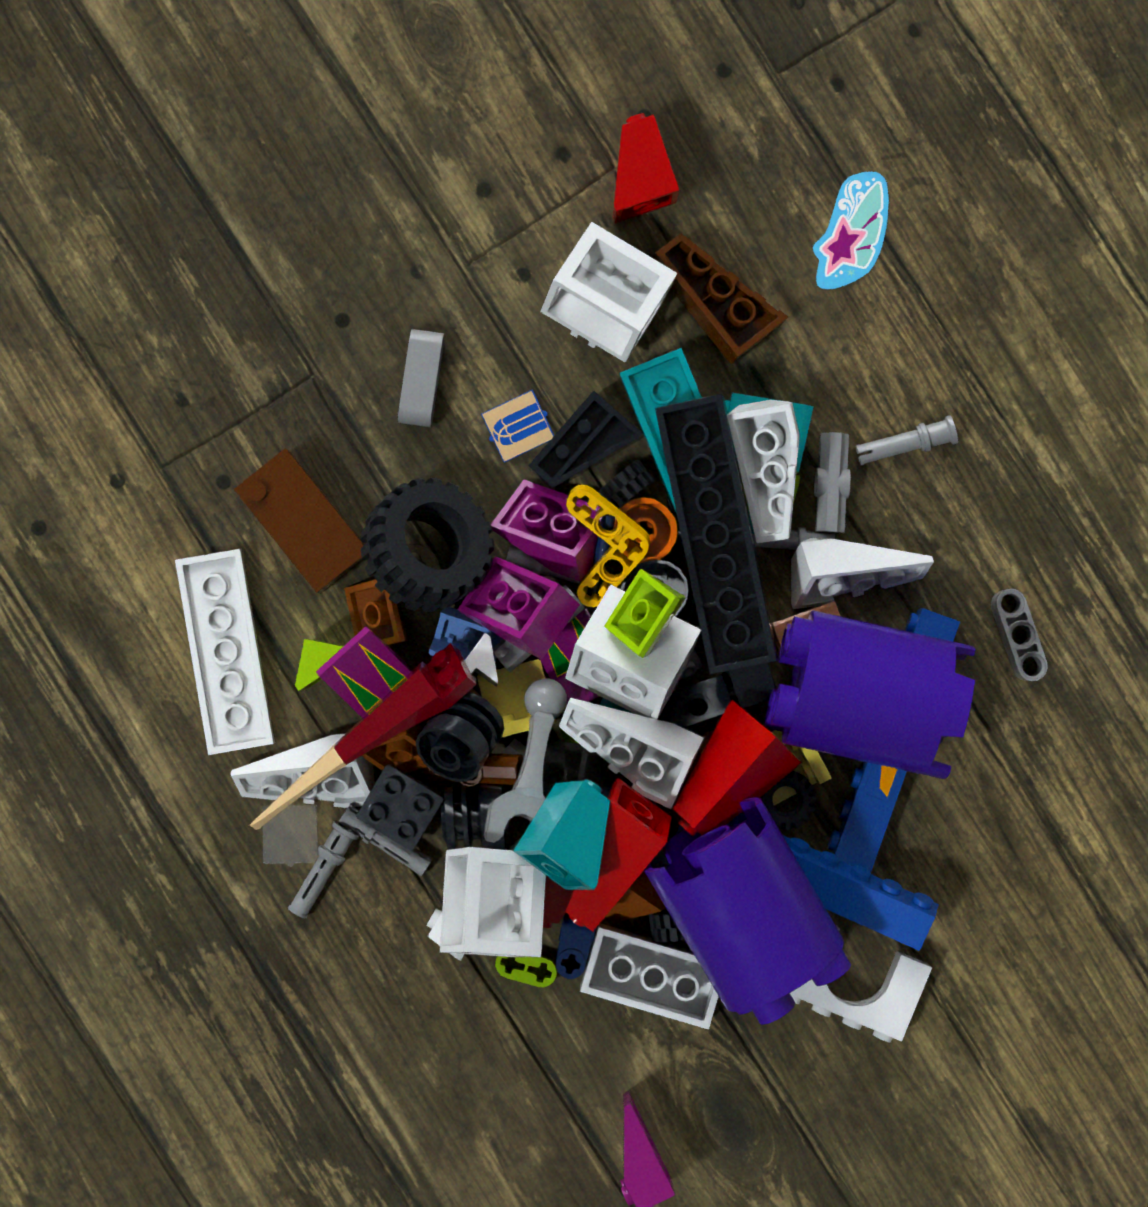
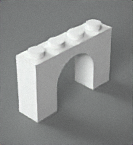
(886, 1011)

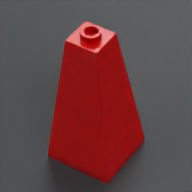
(735, 765)
(632, 839)

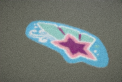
(854, 231)

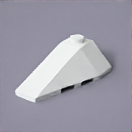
(838, 567)

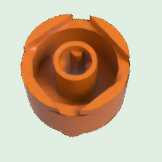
(657, 518)

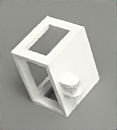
(608, 292)
(620, 675)
(491, 904)

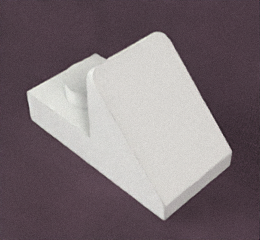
(482, 660)

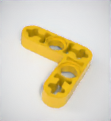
(615, 538)

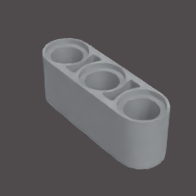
(421, 378)
(1031, 646)

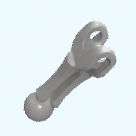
(544, 702)

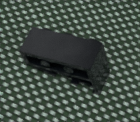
(583, 442)

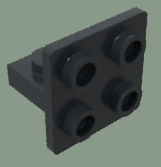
(400, 806)

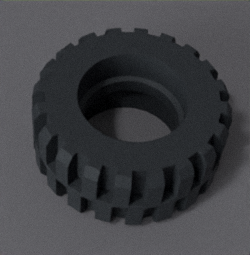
(456, 521)

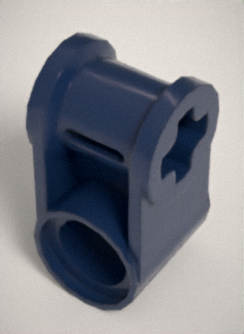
(574, 941)

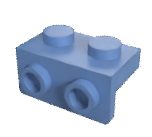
(460, 631)

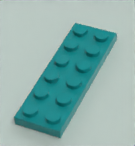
(655, 385)

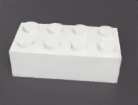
(648, 976)

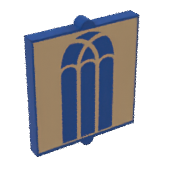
(518, 426)

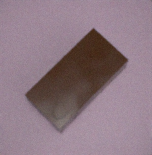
(301, 520)

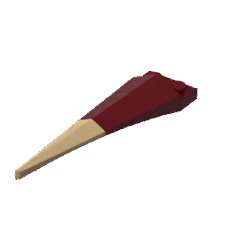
(416, 698)

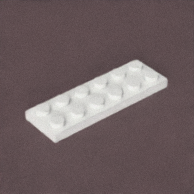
(224, 651)

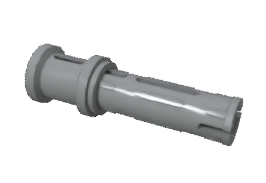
(921, 438)
(330, 855)

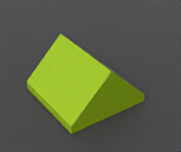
(644, 613)
(313, 656)

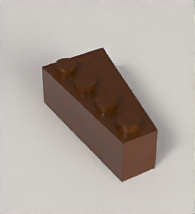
(717, 299)

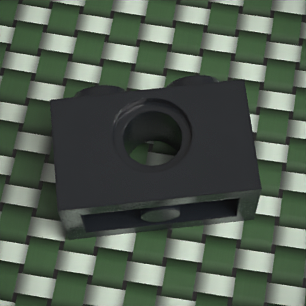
(708, 694)

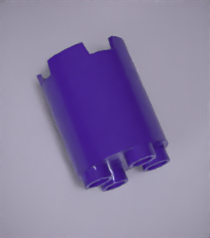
(870, 692)
(749, 914)

